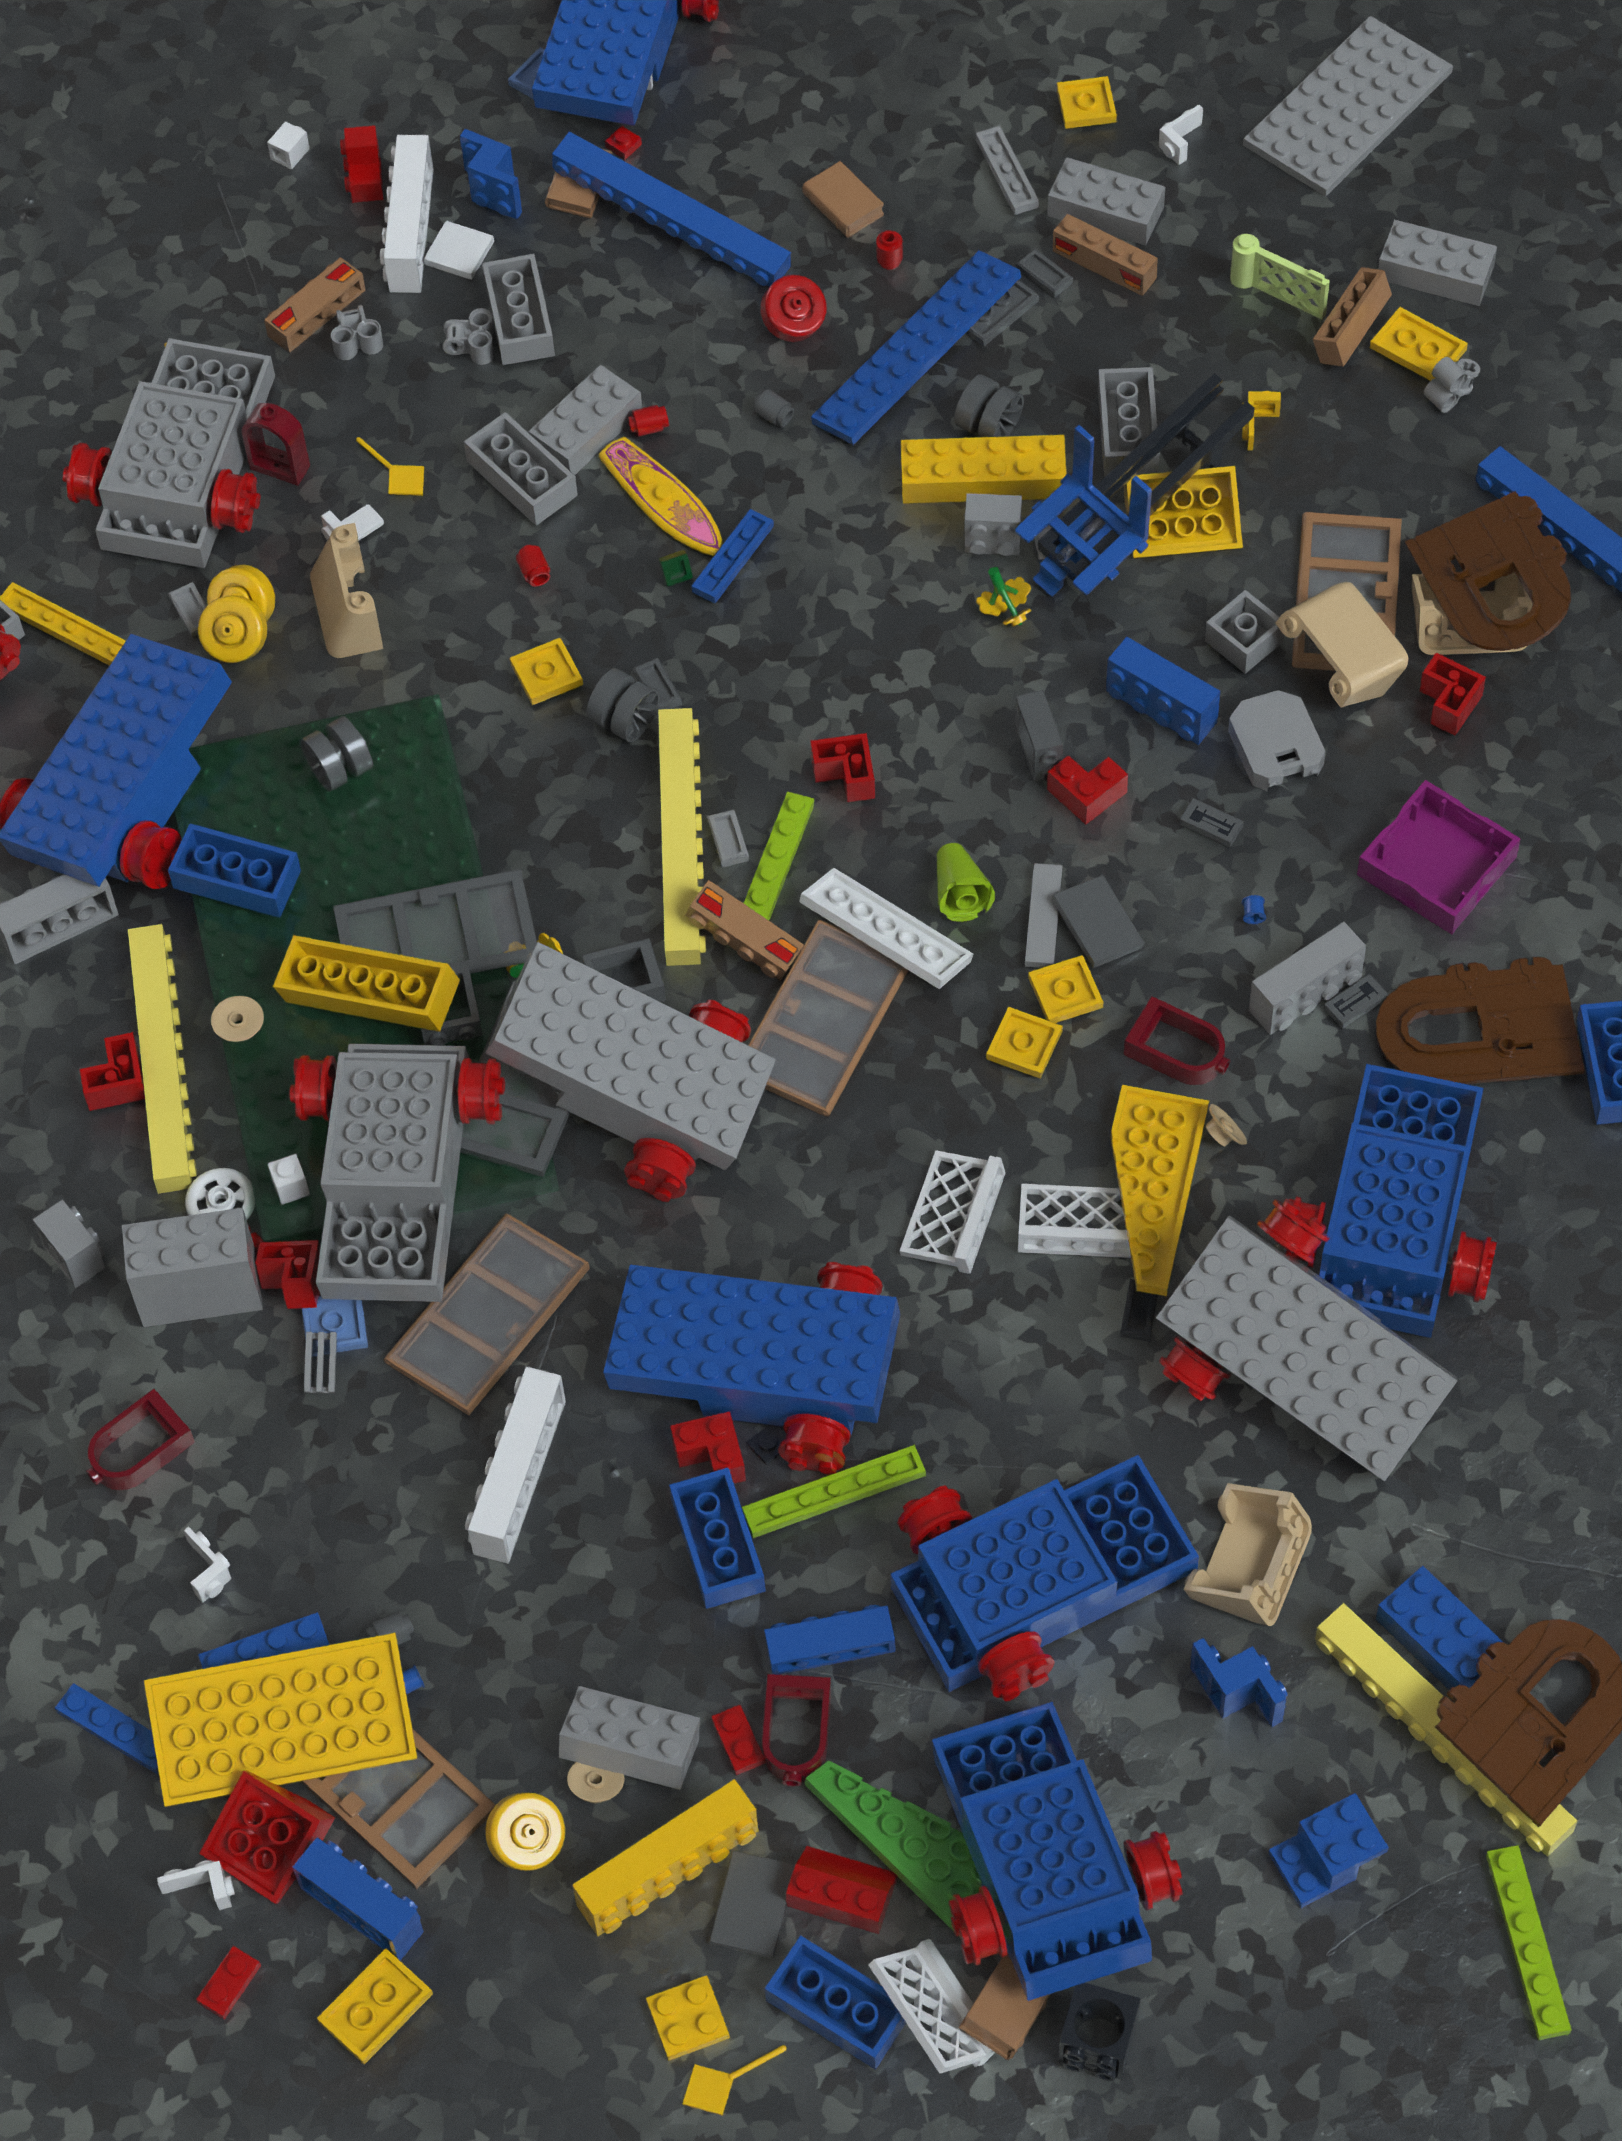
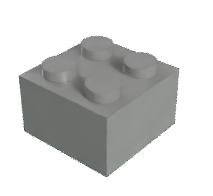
(992, 524)
(1244, 631)
(70, 1243)

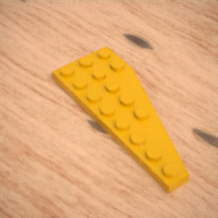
(1155, 1160)

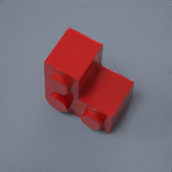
(362, 163)
(1455, 691)
(847, 760)
(1087, 792)
(119, 1079)
(292, 1268)
(709, 1440)

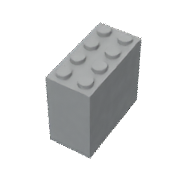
(192, 1267)

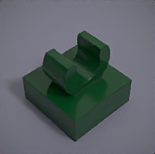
(675, 568)

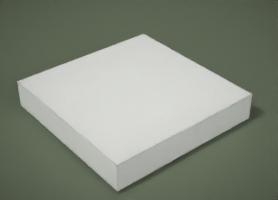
(458, 250)

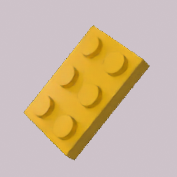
(1416, 343)
(374, 2006)

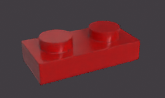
(738, 1739)
(228, 1982)

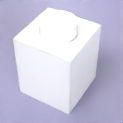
(288, 145)
(288, 1179)

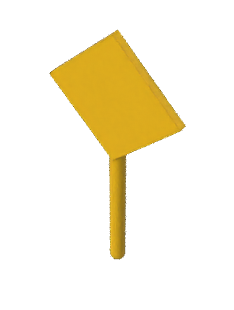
(402, 478)
(710, 2088)

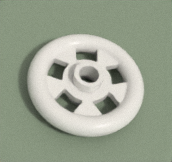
(223, 1177)

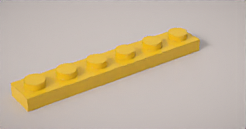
(62, 624)

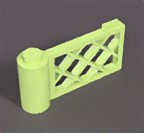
(1249, 268)

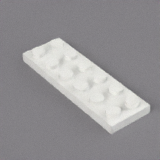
(886, 928)

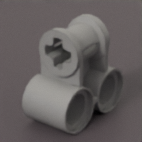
(355, 333)
(471, 336)
(1451, 382)

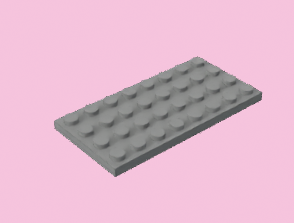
(1347, 105)

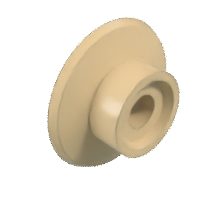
(233, 1010)
(1223, 1127)
(594, 1783)

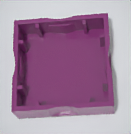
(1438, 857)

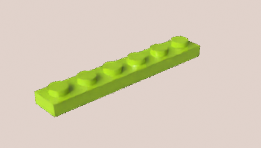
(779, 854)
(833, 1491)
(1528, 1942)

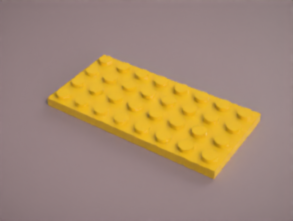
(280, 1718)

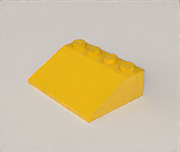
(1196, 517)

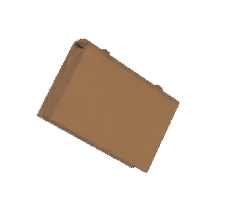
(569, 197)
(843, 199)
(1002, 2013)

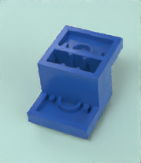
(491, 174)
(1238, 1681)
(1328, 1850)

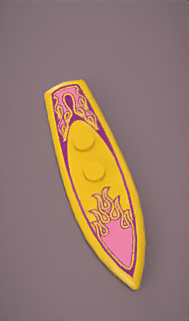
(662, 496)

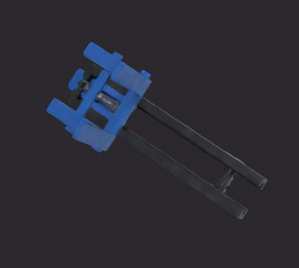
(1090, 557)

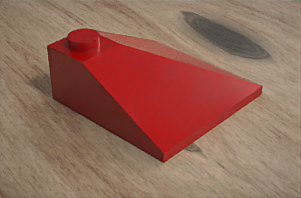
(264, 1834)

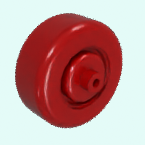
(793, 308)

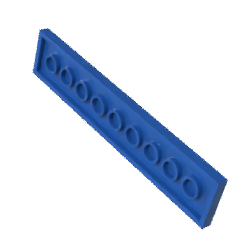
(915, 347)

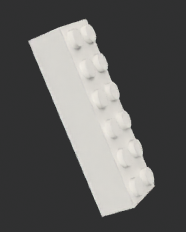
(407, 214)
(516, 1464)

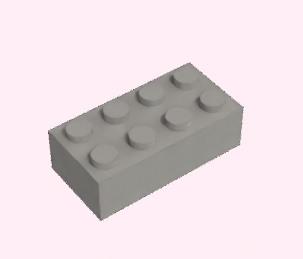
(1107, 200)
(1437, 262)
(518, 309)
(1126, 414)
(587, 419)
(520, 468)
(53, 915)
(1307, 978)
(629, 1737)

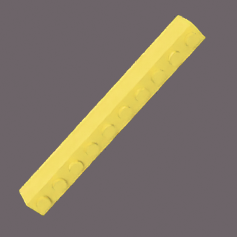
(679, 833)
(160, 1059)
(1415, 1702)

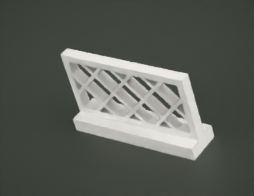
(975, 1221)
(1078, 1238)
(943, 1996)

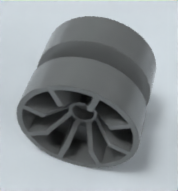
(988, 408)
(623, 705)
(338, 751)

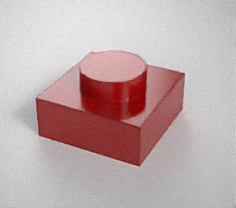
(623, 142)

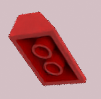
(841, 1889)

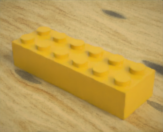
(981, 465)
(366, 983)
(666, 1858)

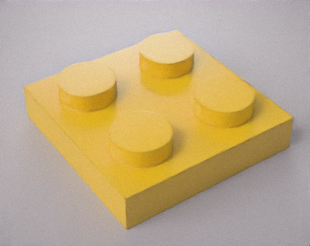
(1086, 102)
(546, 671)
(1065, 989)
(1024, 1042)
(687, 2018)

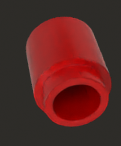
(889, 249)
(648, 420)
(533, 565)

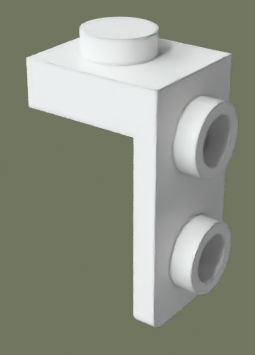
(1172, 132)
(365, 519)
(214, 1578)
(201, 1873)

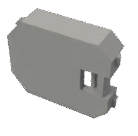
(1271, 728)

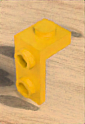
(1265, 405)

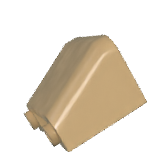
(346, 618)
(1436, 632)
(1351, 640)
(1254, 1554)

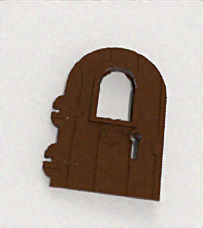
(1487, 546)
(1513, 1010)
(1510, 1731)

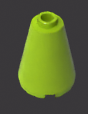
(961, 884)

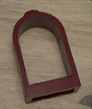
(263, 458)
(1158, 1010)
(149, 1404)
(796, 1688)

